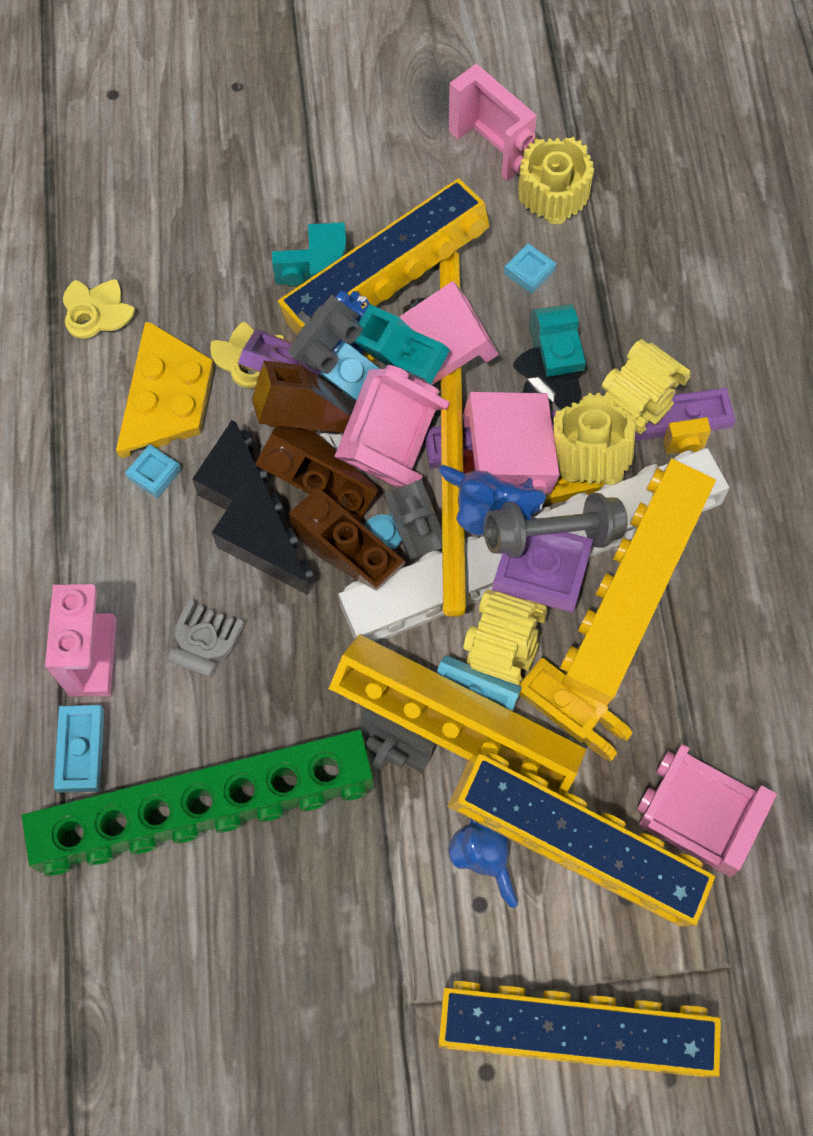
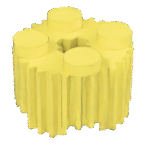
(555, 178)
(646, 383)
(594, 440)
(504, 636)

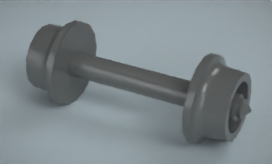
(602, 520)

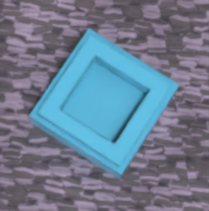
(529, 268)
(153, 471)

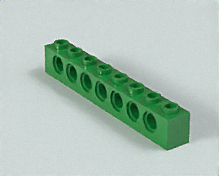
(48, 828)

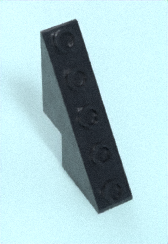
(251, 519)

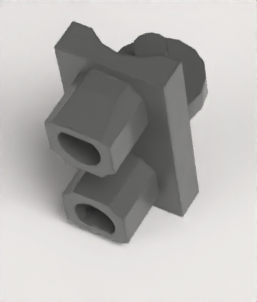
(323, 332)
(414, 519)
(394, 743)

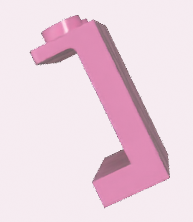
(495, 113)
(452, 321)
(389, 425)
(513, 437)
(80, 641)
(704, 811)

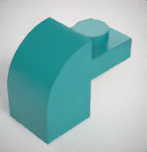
(326, 246)
(557, 336)
(396, 344)

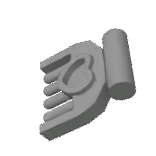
(200, 641)

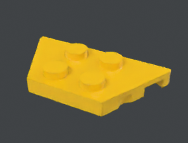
(165, 393)

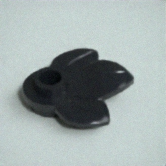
(561, 389)

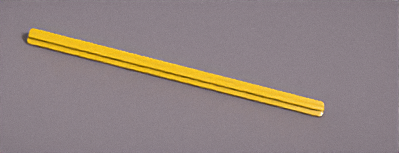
(452, 455)

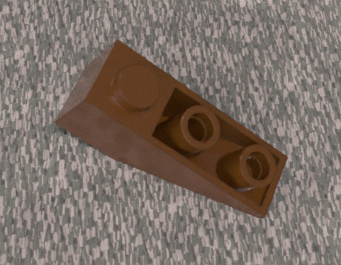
(299, 399)
(310, 463)
(343, 540)

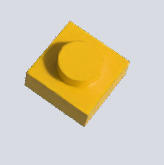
(686, 435)

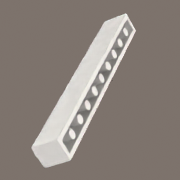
(416, 591)

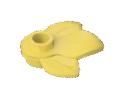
(98, 305)
(227, 355)

